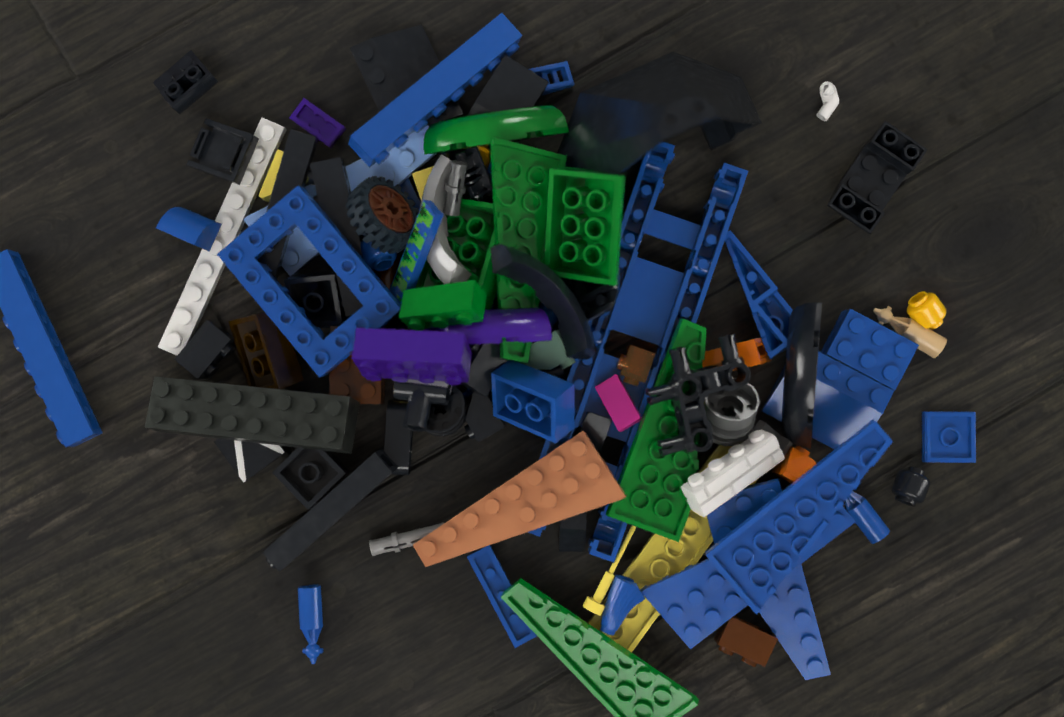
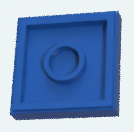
(949, 437)

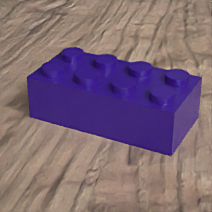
(412, 355)

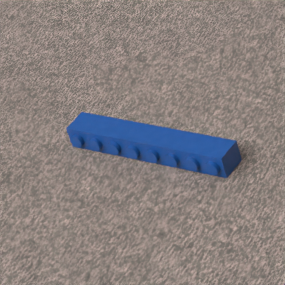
(434, 90)
(44, 354)

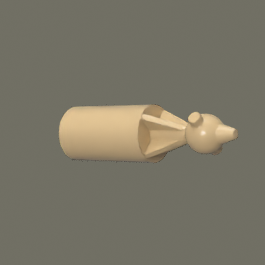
(928, 340)

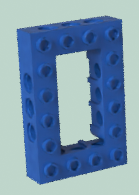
(302, 211)

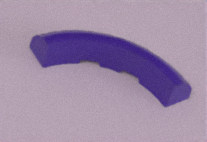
(512, 324)

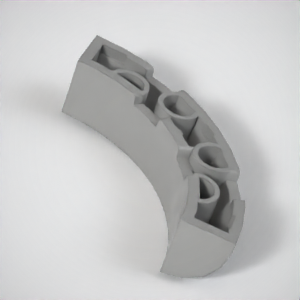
(441, 257)

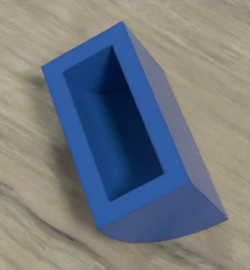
(189, 227)

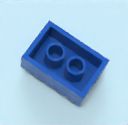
(869, 348)
(533, 400)

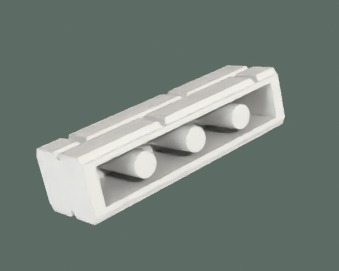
(732, 472)

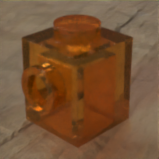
(635, 365)

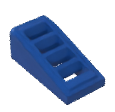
(552, 69)

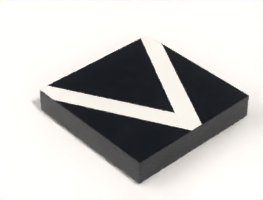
(248, 457)

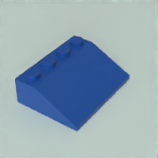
(842, 401)

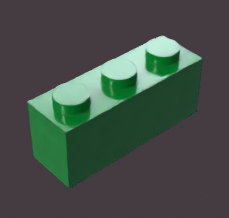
(443, 305)

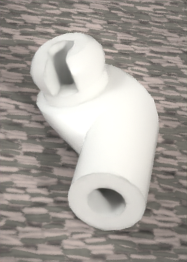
(829, 99)

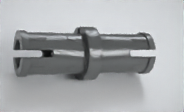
(455, 188)

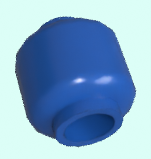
(375, 259)

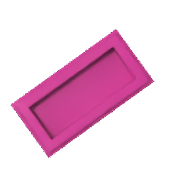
(618, 403)

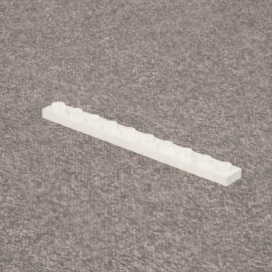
(231, 215)

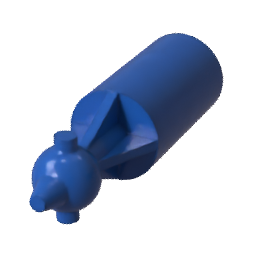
(866, 518)
(311, 618)

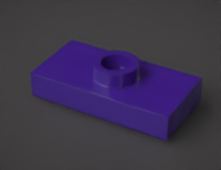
(317, 123)

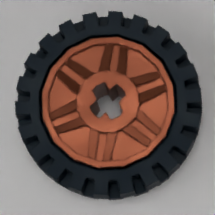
(382, 214)

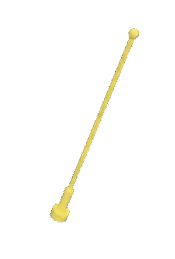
(595, 603)

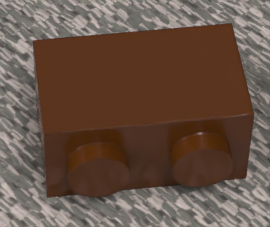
(745, 640)

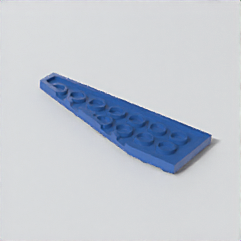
(790, 608)

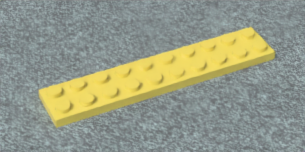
(658, 559)

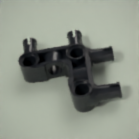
(690, 406)

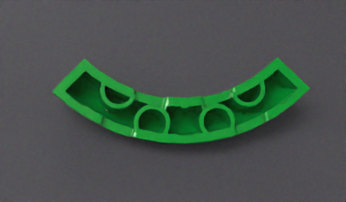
(504, 124)

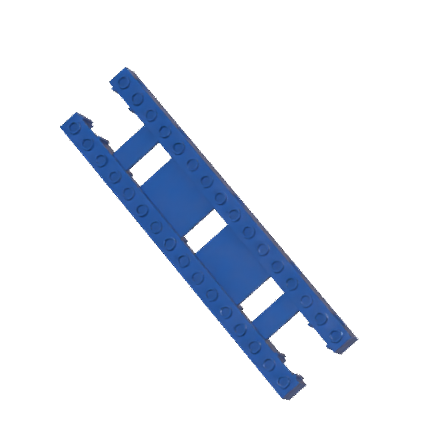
(649, 304)

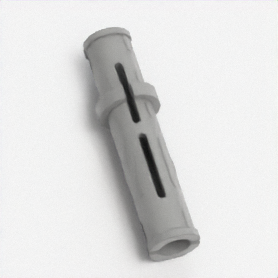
(399, 541)

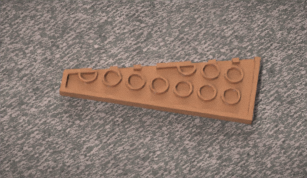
(548, 491)

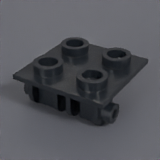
(477, 178)

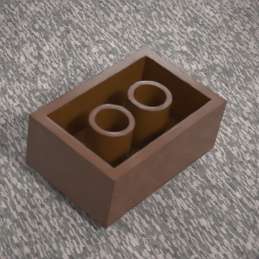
(348, 381)

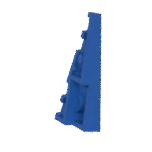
(766, 304)

